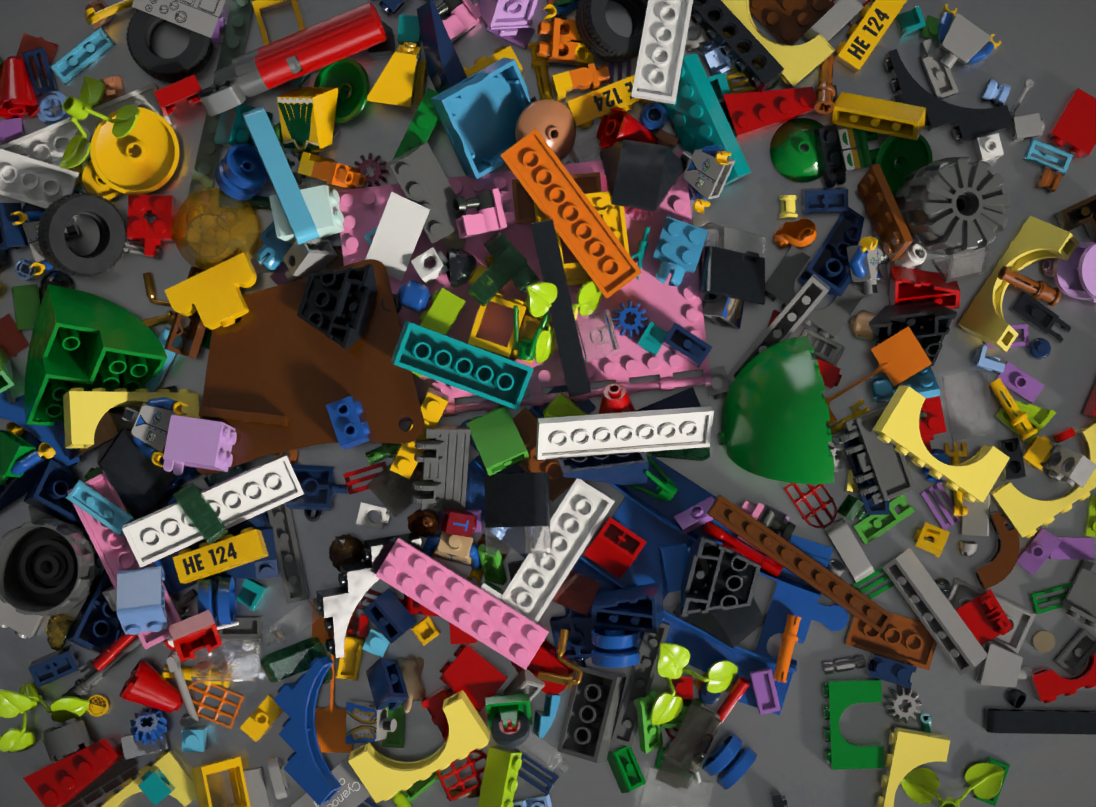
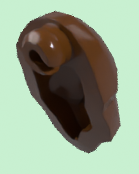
(423, 523)

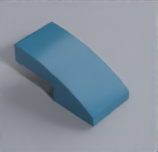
(544, 719)

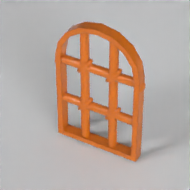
(222, 701)

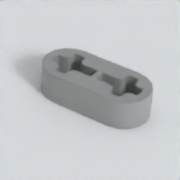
(277, 778)

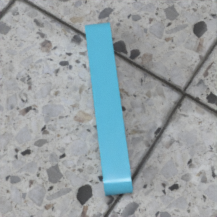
(280, 175)

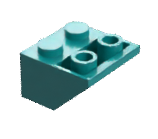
(232, 127)

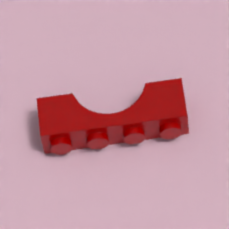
(1048, 684)

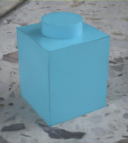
(376, 643)
(194, 739)

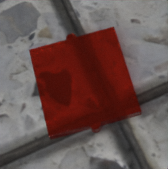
(30, 43)
(11, 340)
(577, 592)

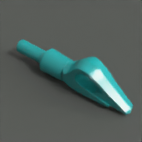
(642, 247)

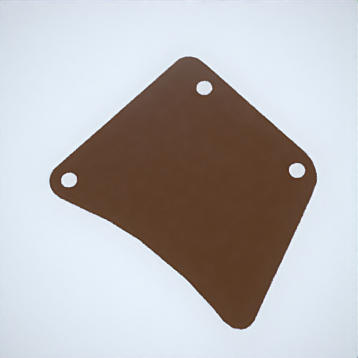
(294, 371)

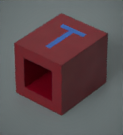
(458, 522)

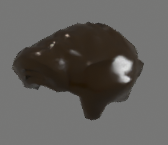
(345, 551)

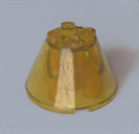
(215, 228)

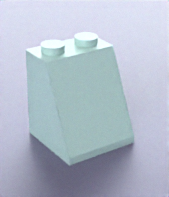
(324, 210)

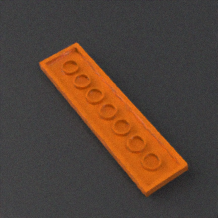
(572, 213)

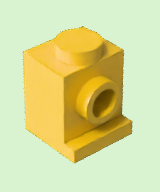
(1037, 452)
(936, 534)

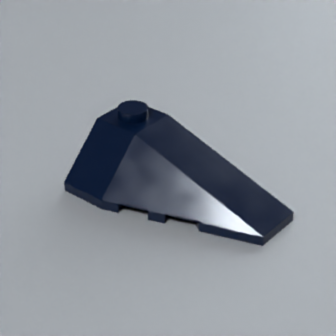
(50, 490)
(260, 568)

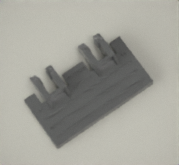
(885, 464)
(445, 467)

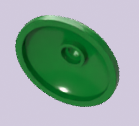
(346, 76)
(786, 150)
(909, 155)

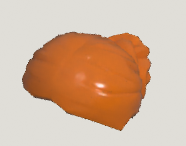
(796, 233)

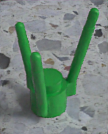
(526, 347)
(665, 489)

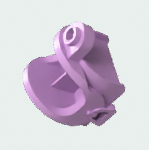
(507, 14)
(1077, 274)

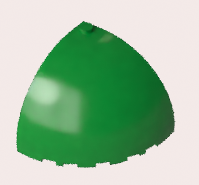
(84, 345)
(779, 417)

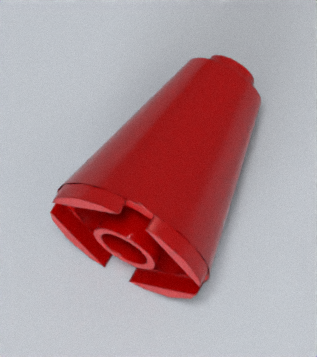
(16, 90)
(621, 126)
(615, 400)
(150, 689)

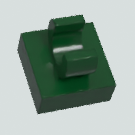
(851, 508)

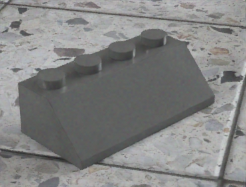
(427, 186)
(592, 715)

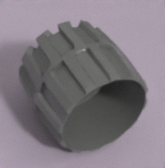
(931, 212)
(23, 572)

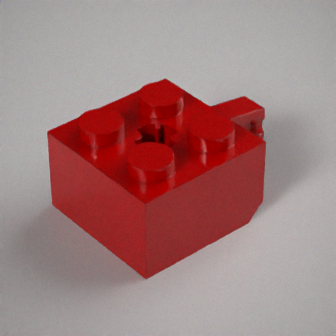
(153, 233)
(932, 420)

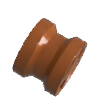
(1049, 179)

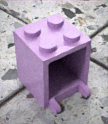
(198, 444)

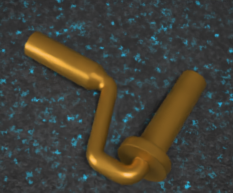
(150, 292)
(560, 679)

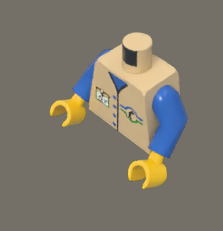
(455, 549)

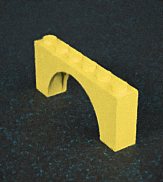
(795, 59)
(1033, 243)
(86, 408)
(901, 428)
(1028, 513)
(909, 750)
(172, 768)
(387, 776)

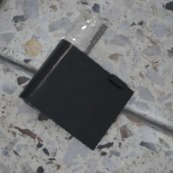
(732, 265)
(517, 514)

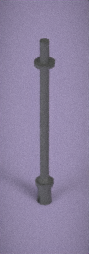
(82, 686)

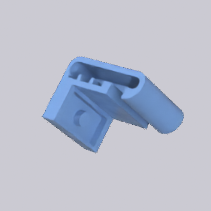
(141, 600)

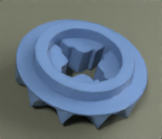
(45, 102)

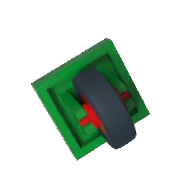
(509, 718)

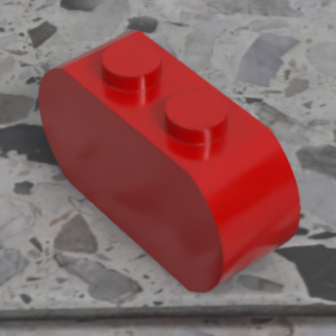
(547, 661)

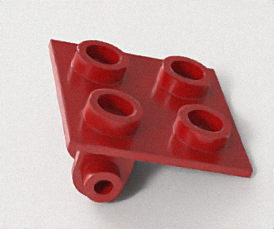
(985, 617)

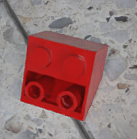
(614, 547)

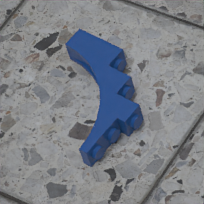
(46, 433)
(299, 732)

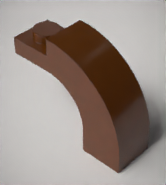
(1005, 556)

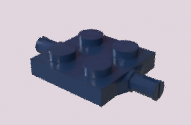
(317, 486)
(579, 637)

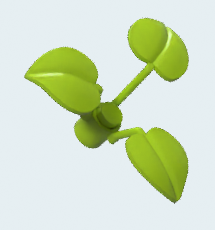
(90, 95)
(539, 303)
(670, 665)
(28, 699)
(922, 784)

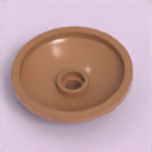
(548, 116)

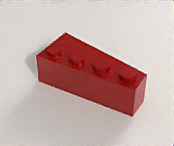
(761, 110)
(69, 776)

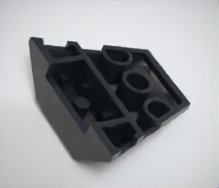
(640, 173)
(340, 303)
(925, 318)
(134, 474)
(716, 578)
(728, 625)

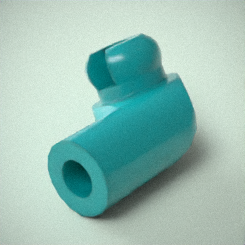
(926, 722)

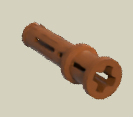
(825, 90)
(1038, 289)

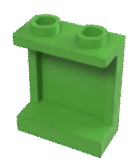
(497, 440)

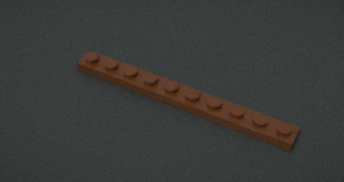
(799, 564)

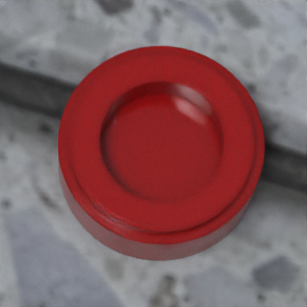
(1064, 435)

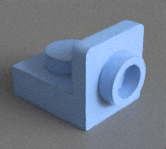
(715, 60)
(990, 363)

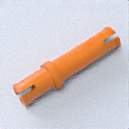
(786, 648)

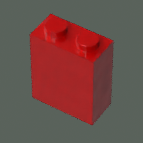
(1076, 124)
(473, 675)

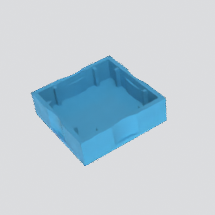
(483, 115)

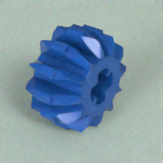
(637, 321)
(148, 726)

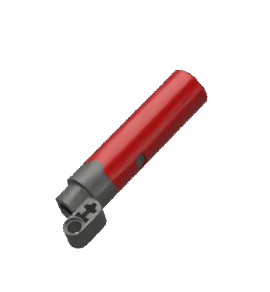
(293, 57)

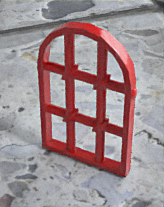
(813, 511)
(460, 782)

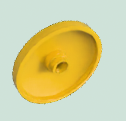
(141, 159)

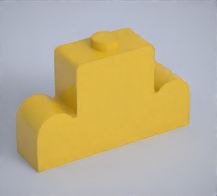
(215, 292)

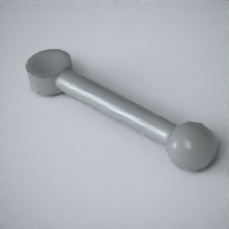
(1028, 84)

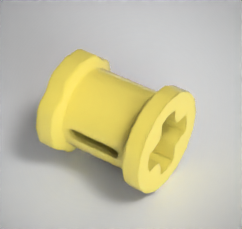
(787, 206)

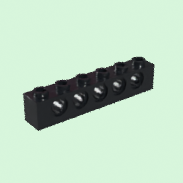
(741, 38)

